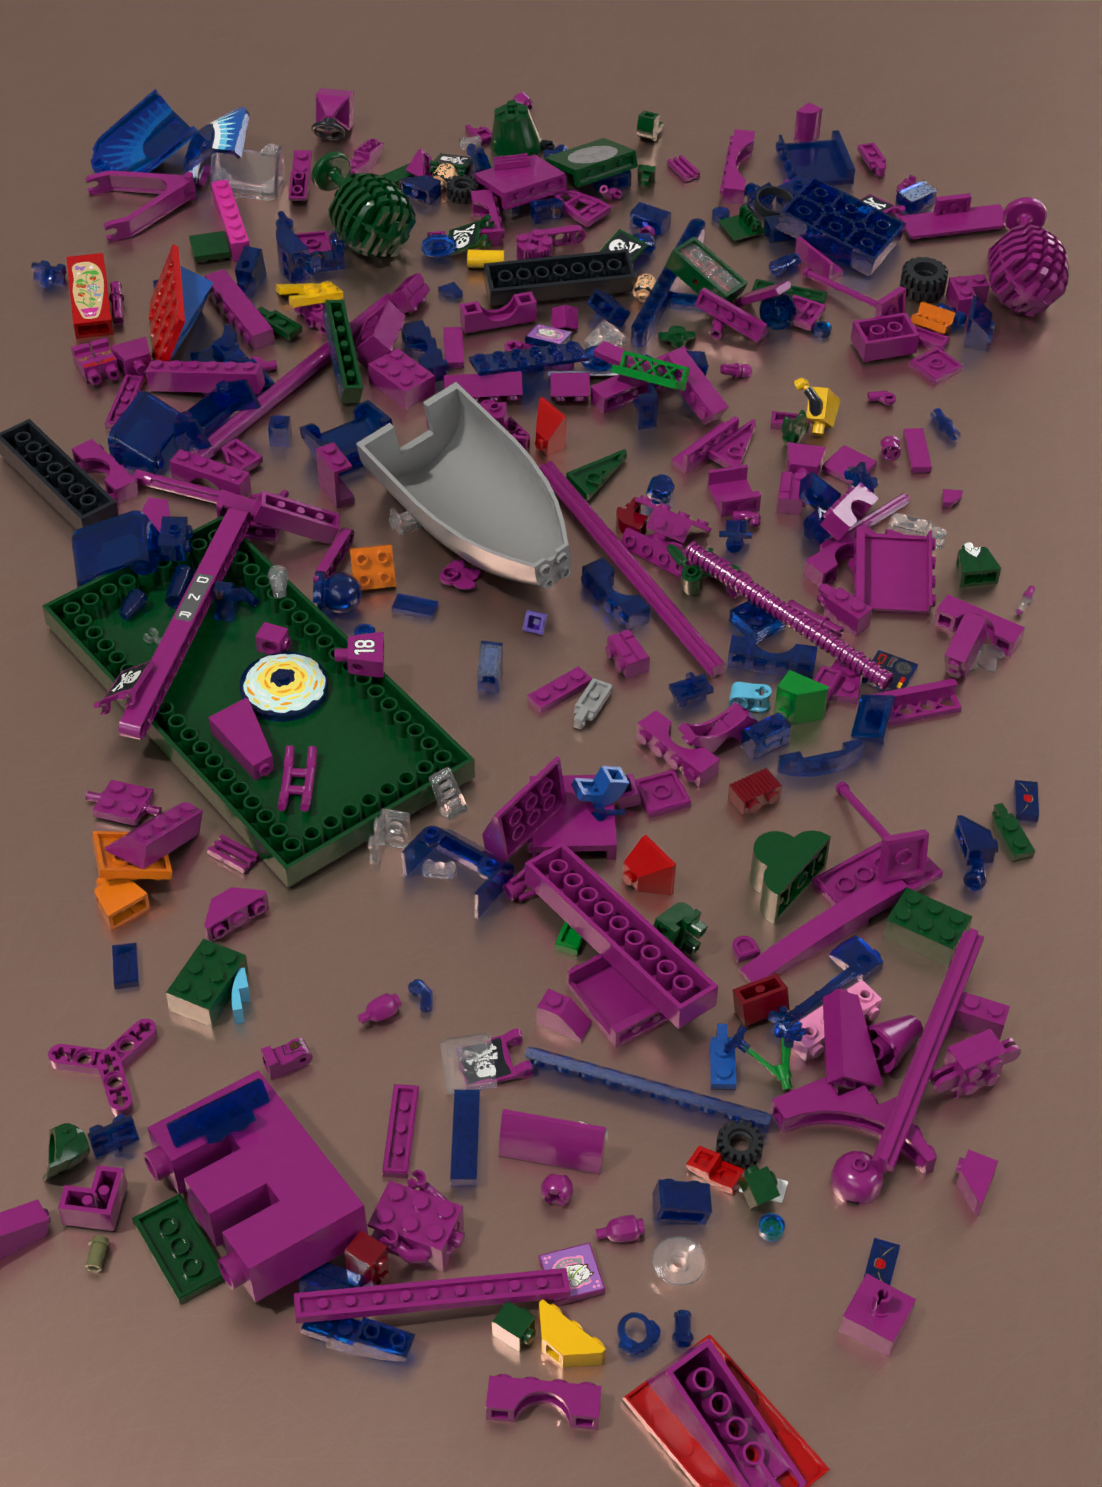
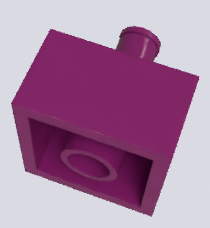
(877, 1315)

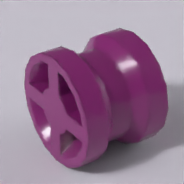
(890, 448)

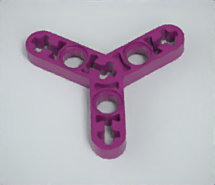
(99, 1057)

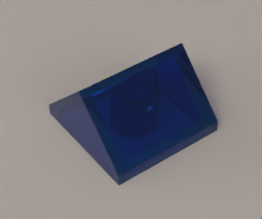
(873, 718)

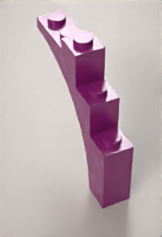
(858, 1109)

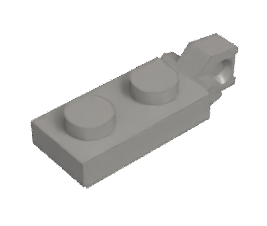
(591, 702)

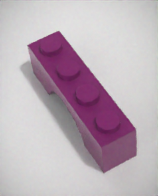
(485, 203)
(519, 310)
(95, 459)
(188, 466)
(842, 513)
(823, 566)
(999, 630)
(695, 764)
(511, 1395)

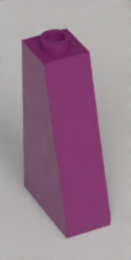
(243, 738)
(848, 1043)
(22, 1227)

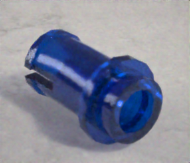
(682, 1323)

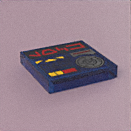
(902, 670)

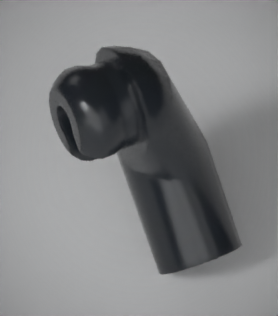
(547, 145)

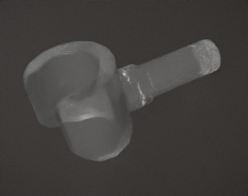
(148, 639)

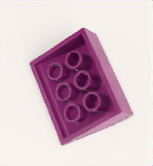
(526, 812)

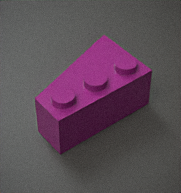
(256, 530)

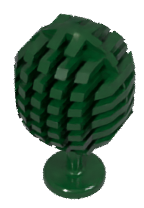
(367, 208)

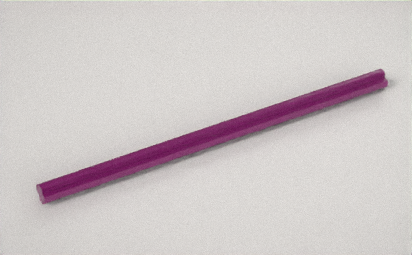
(282, 387)
(634, 571)

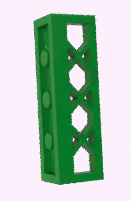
(647, 376)

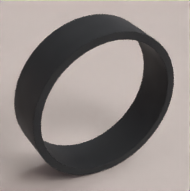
(774, 191)

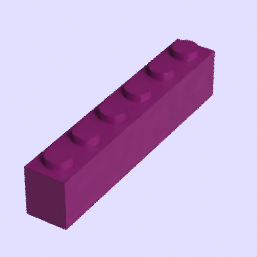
(240, 310)
(201, 376)
(620, 390)

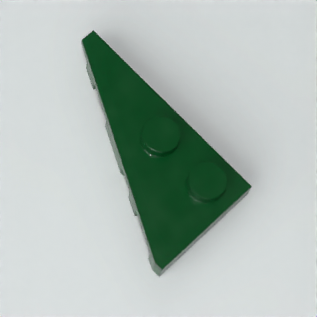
(592, 476)

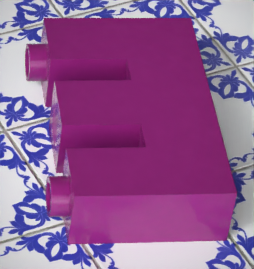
(261, 1195)

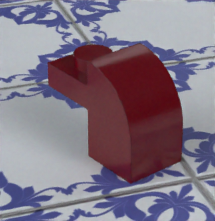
(631, 517)

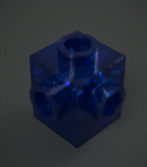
(813, 529)

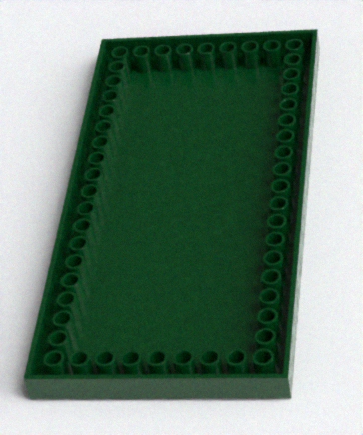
(367, 733)

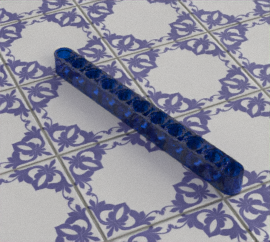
(662, 292)

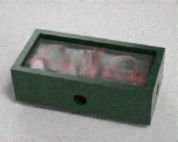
(703, 269)

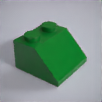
(801, 699)

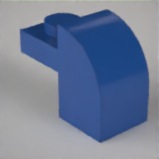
(604, 788)

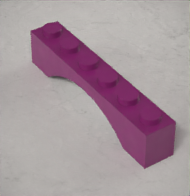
(739, 149)

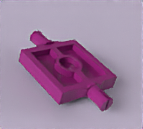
(123, 802)

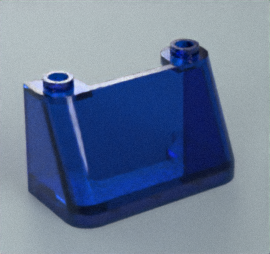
(366, 420)
(142, 433)
(115, 544)

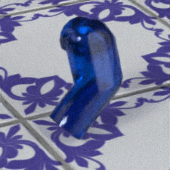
(559, 148)
(419, 987)

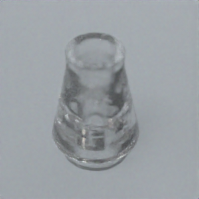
(278, 580)

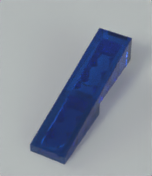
(465, 1138)

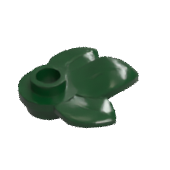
(677, 336)
(794, 429)

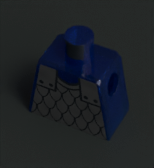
(250, 269)

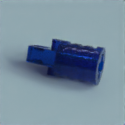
(784, 264)

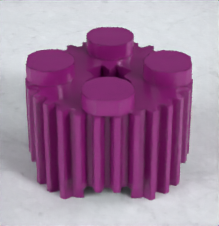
(534, 245)

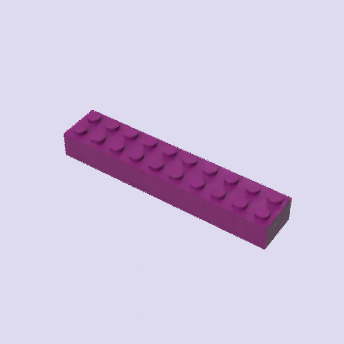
(621, 935)

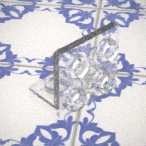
(390, 830)

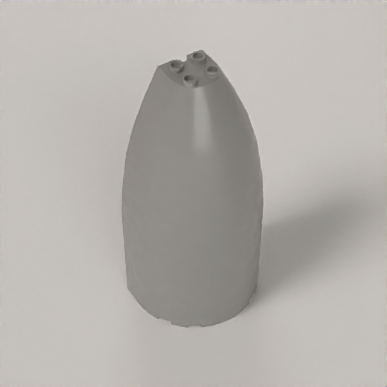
(474, 490)

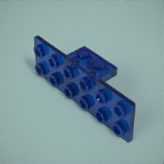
(529, 359)

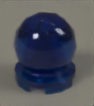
(338, 592)

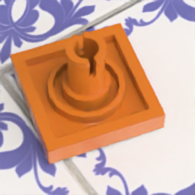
(373, 566)

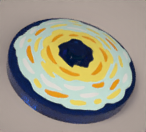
(284, 686)

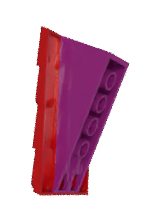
(721, 1424)

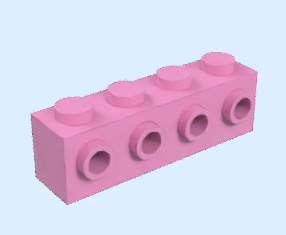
(814, 1041)

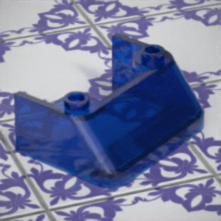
(210, 411)
(465, 851)

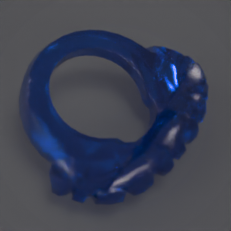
(631, 1347)

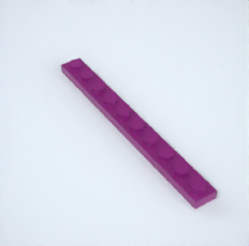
(431, 1295)

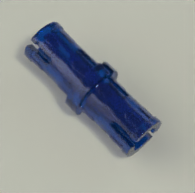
(945, 424)

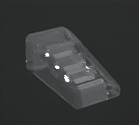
(456, 805)

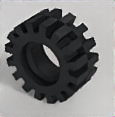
(460, 188)
(742, 1132)

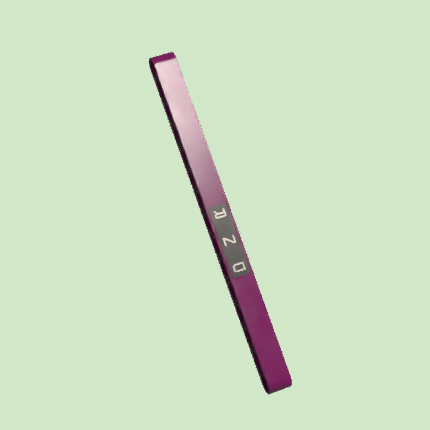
(185, 624)

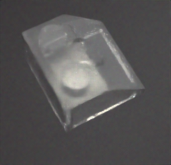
(468, 1062)

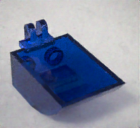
(294, 256)

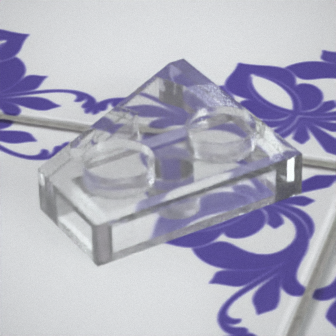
(605, 332)

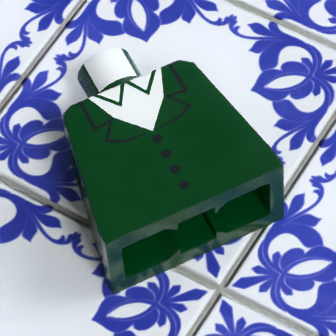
(976, 566)

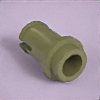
(96, 1254)

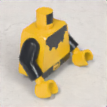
(821, 406)

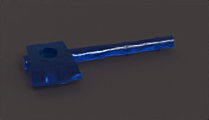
(856, 960)

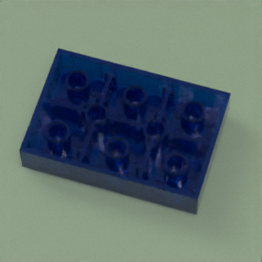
(841, 225)

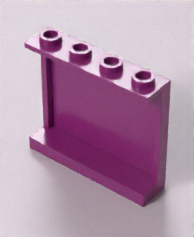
(523, 184)
(894, 572)
(576, 826)
(612, 1000)

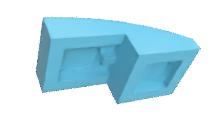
(240, 994)

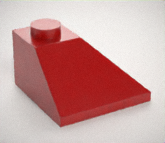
(550, 428)
(649, 869)

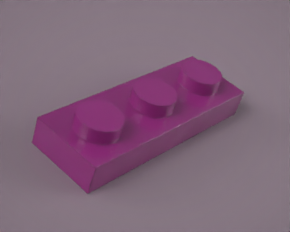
(559, 689)

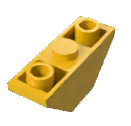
(566, 1340)

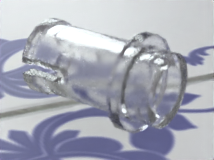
(464, 142)

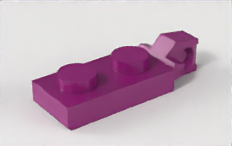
(873, 158)

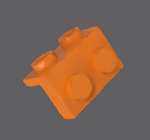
(934, 318)

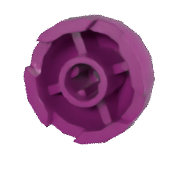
(855, 1178)

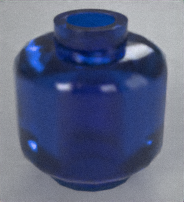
(647, 238)
(660, 489)

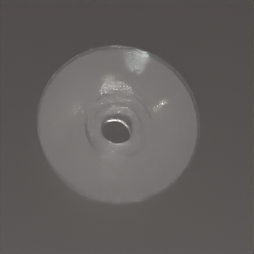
(682, 1251)

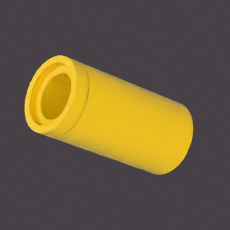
(477, 258)

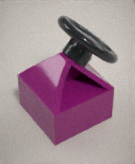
(333, 113)

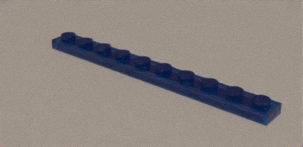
(658, 1090)

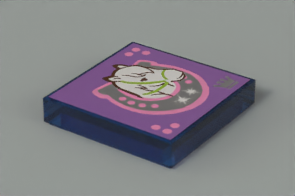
(545, 335)

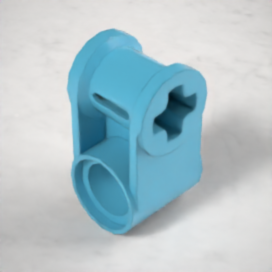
(750, 696)

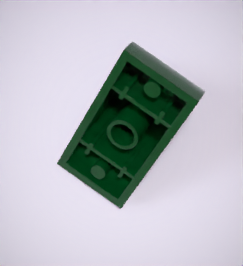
(785, 868)

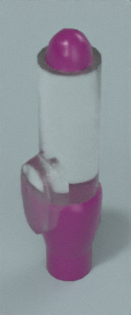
(1026, 600)

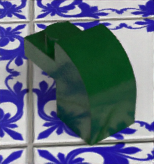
(649, 125)

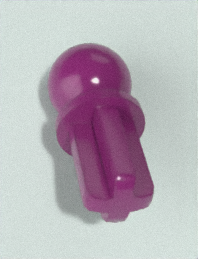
(736, 370)

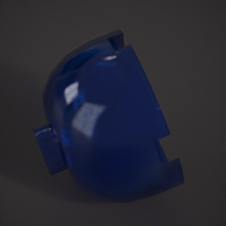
(782, 315)

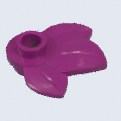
(459, 575)

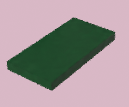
(179, 1248)

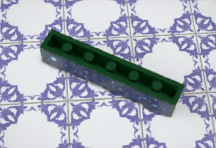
(342, 351)

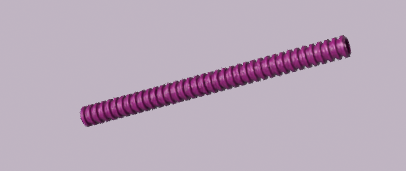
(788, 615)

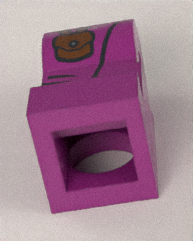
(286, 1058)

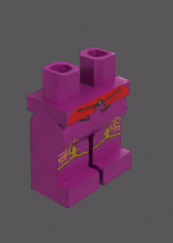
(96, 364)

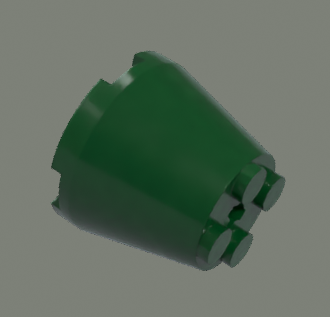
(514, 131)

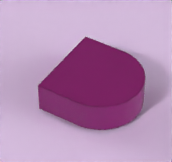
(744, 948)

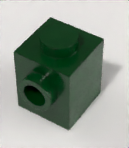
(758, 1185)
(514, 1326)

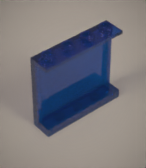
(822, 159)

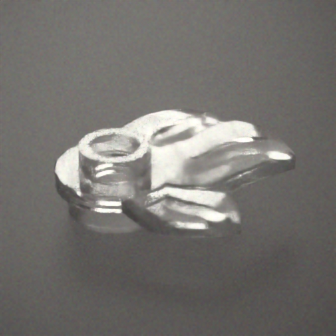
(988, 657)

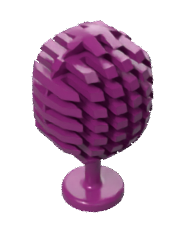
(1028, 262)

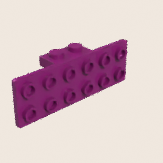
(953, 216)

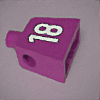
(363, 654)

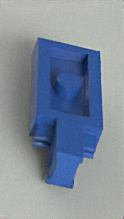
(722, 1064)

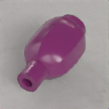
(380, 1008)
(622, 1229)

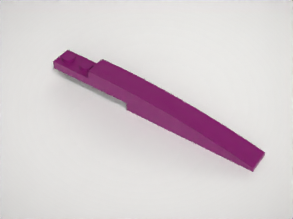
(835, 923)

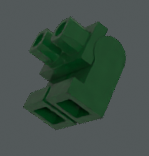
(680, 925)

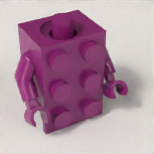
(418, 1223)

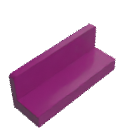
(817, 260)

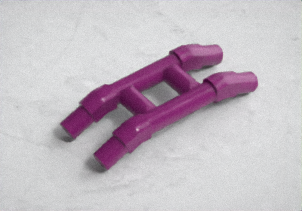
(289, 772)

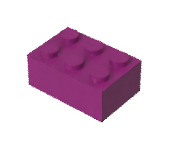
(378, 334)
(884, 337)
(401, 378)

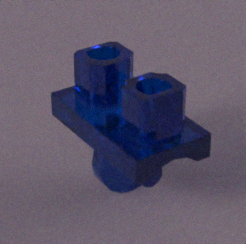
(751, 192)
(49, 274)
(860, 474)
(735, 531)
(691, 688)
(113, 1136)

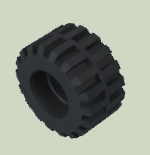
(924, 279)

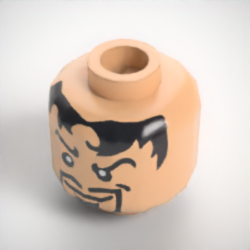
(443, 173)
(643, 286)

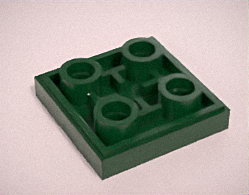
(209, 246)

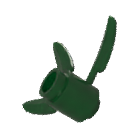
(691, 575)

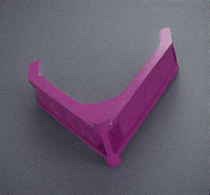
(173, 192)

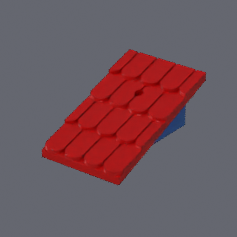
(175, 306)

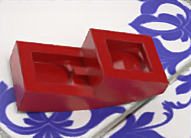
(714, 1170)

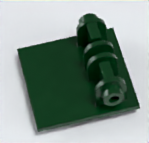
(742, 225)

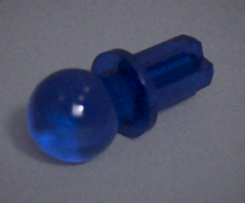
(960, 318)

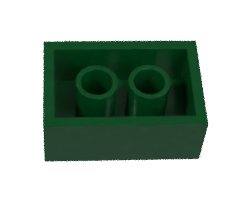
(926, 926)
(205, 982)

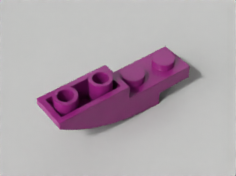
(366, 156)
(300, 175)

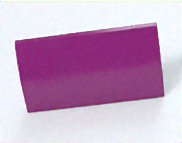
(552, 1141)

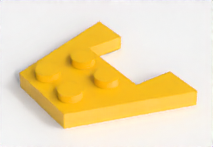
(310, 293)

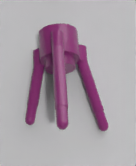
(516, 887)

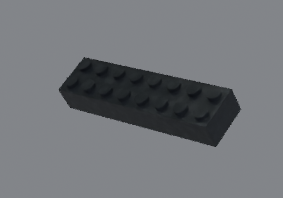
(560, 276)
(56, 475)

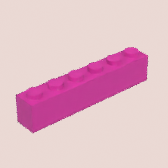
(229, 217)

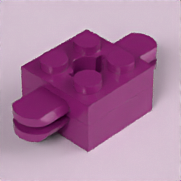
(974, 1064)

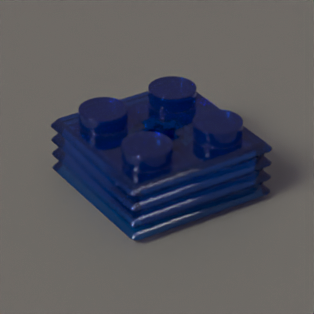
(754, 621)

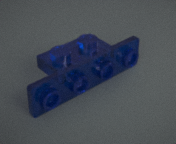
(221, 1116)

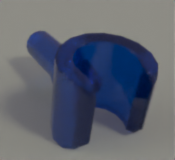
(601, 813)

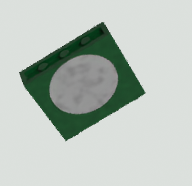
(594, 161)

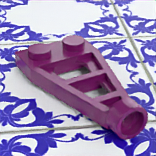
(590, 214)

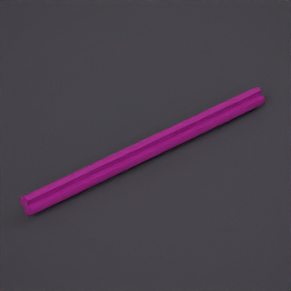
(927, 1052)

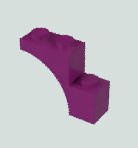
(717, 730)

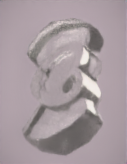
(439, 869)

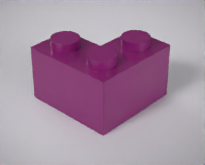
(962, 288)
(95, 1206)

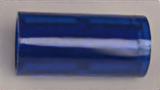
(179, 583)

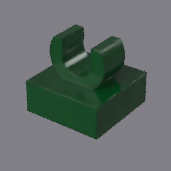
(646, 174)

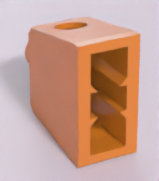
(120, 900)

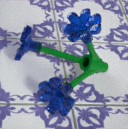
(788, 1029)

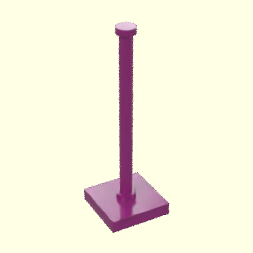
(888, 305)
(900, 854)

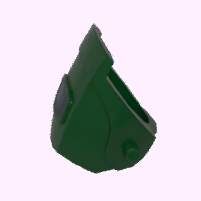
(65, 1149)

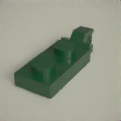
(281, 324)
(1011, 834)

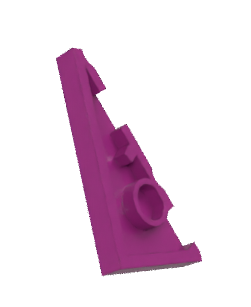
(733, 448)

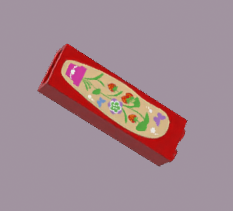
(89, 296)

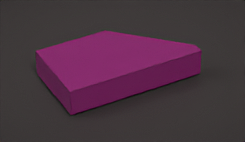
(483, 132)

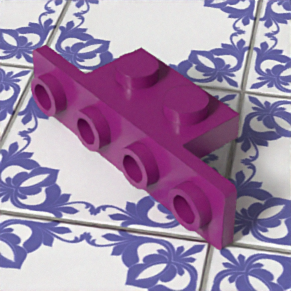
(669, 523)
(653, 549)

